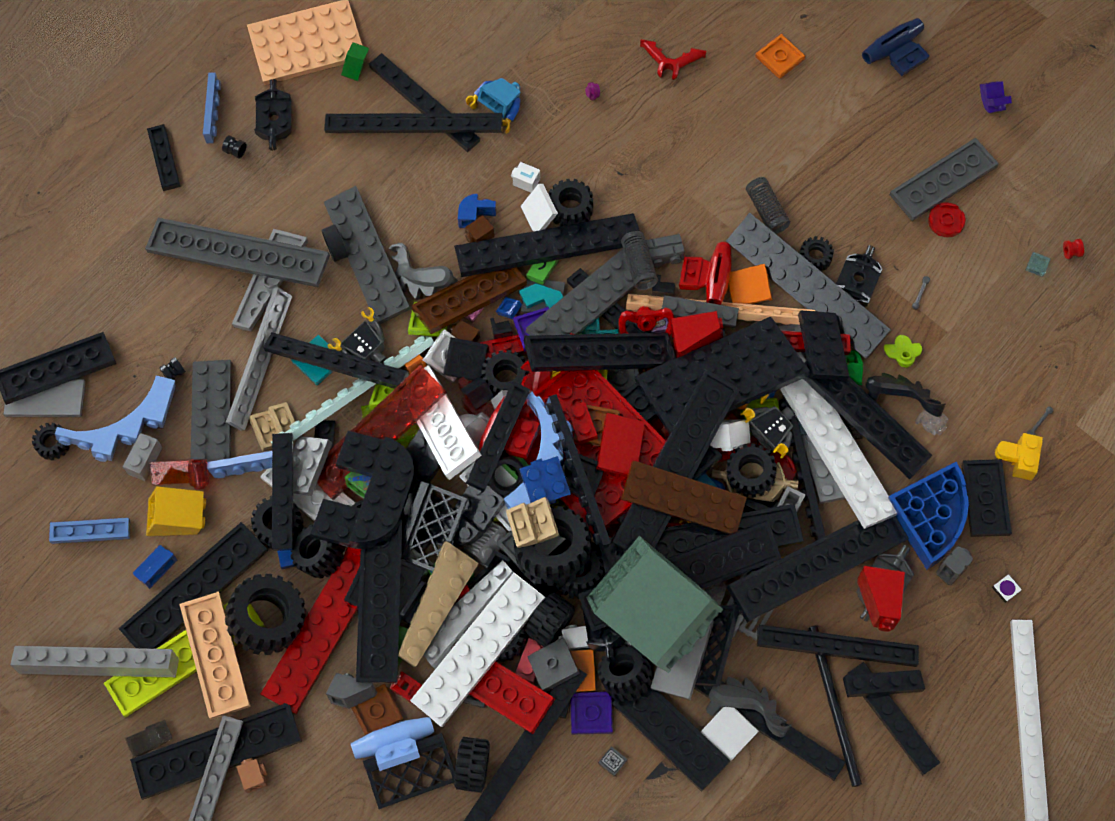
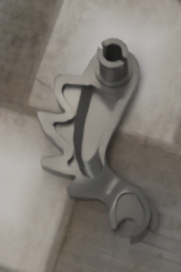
(420, 279)
(746, 696)

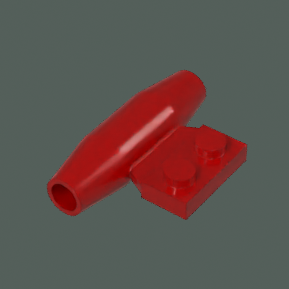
(713, 275)
(521, 437)

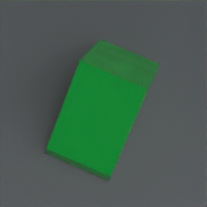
(354, 61)

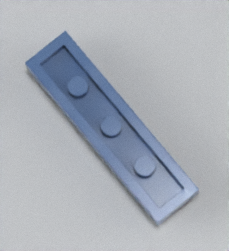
(211, 113)
(240, 464)
(89, 530)

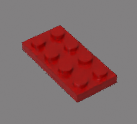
(513, 697)

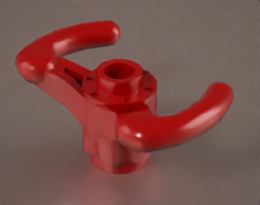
(646, 319)

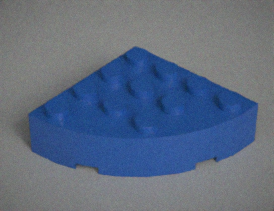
(933, 513)

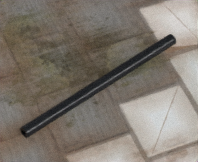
(837, 717)

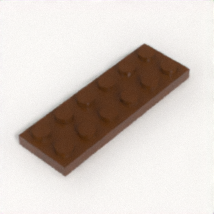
(466, 297)
(683, 498)

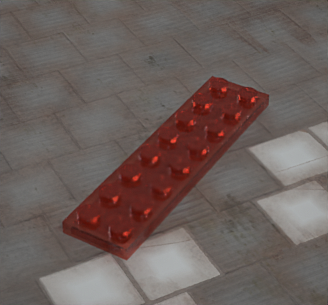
(389, 419)

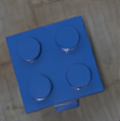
(545, 480)

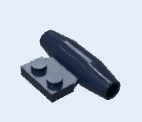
(899, 47)

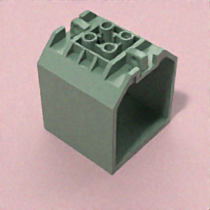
(653, 605)

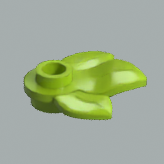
(903, 351)

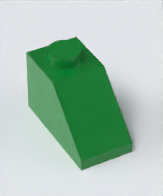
(855, 366)

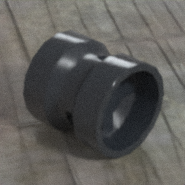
(233, 146)
(168, 372)

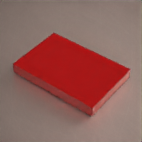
(619, 444)

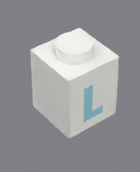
(525, 177)

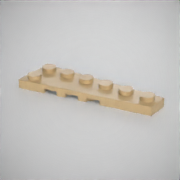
(444, 586)

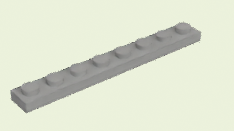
(258, 360)

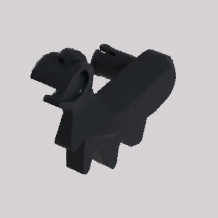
(902, 386)

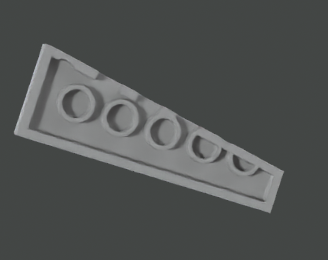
(261, 287)
(465, 613)

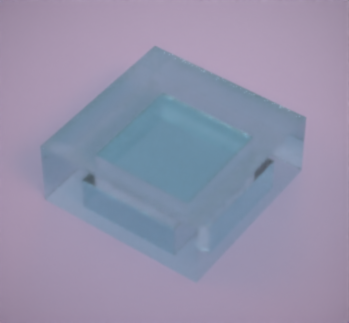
(1037, 264)

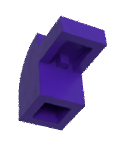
(994, 97)

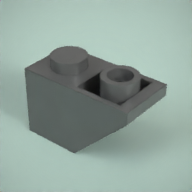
(347, 692)

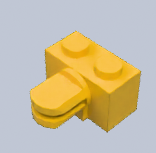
(1023, 455)

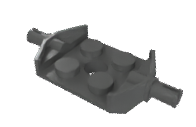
(891, 562)

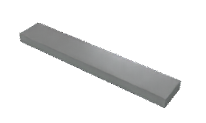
(216, 769)

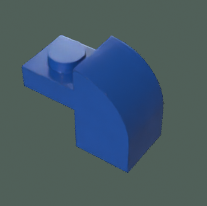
(471, 208)

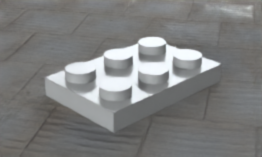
(308, 462)

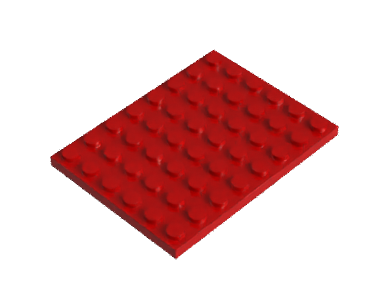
(594, 390)

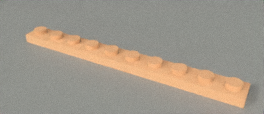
(746, 311)

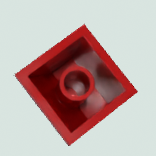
(695, 331)
(882, 595)

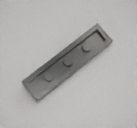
(686, 307)

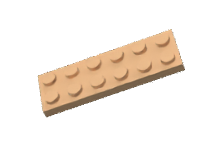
(214, 656)

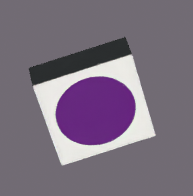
(1006, 588)

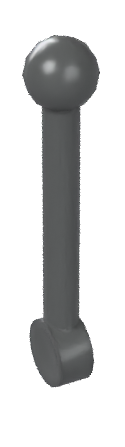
(925, 280)
(1049, 410)

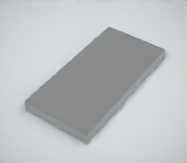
(58, 401)
(684, 673)

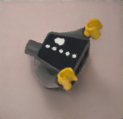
(365, 341)
(771, 427)

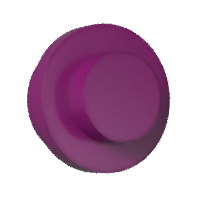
(592, 91)

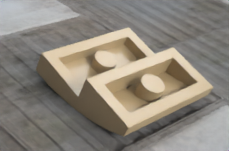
(270, 422)
(532, 523)

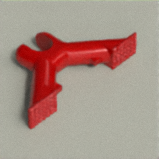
(669, 63)

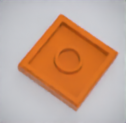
(780, 56)

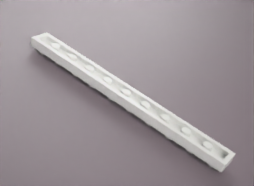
(1029, 721)

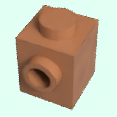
(252, 775)

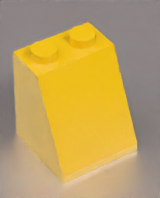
(175, 512)

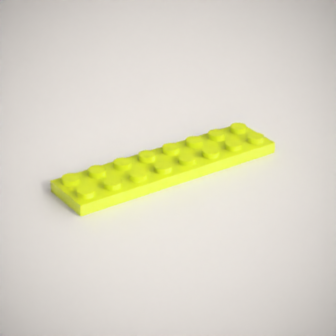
(135, 692)

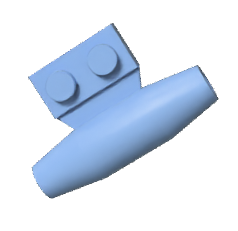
(393, 743)

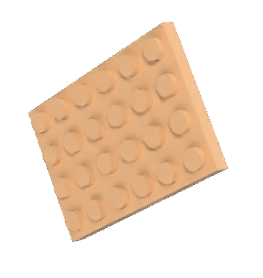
(303, 41)

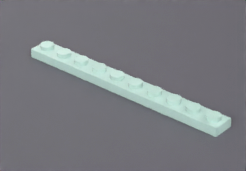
(359, 387)

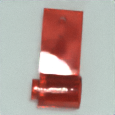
(180, 471)

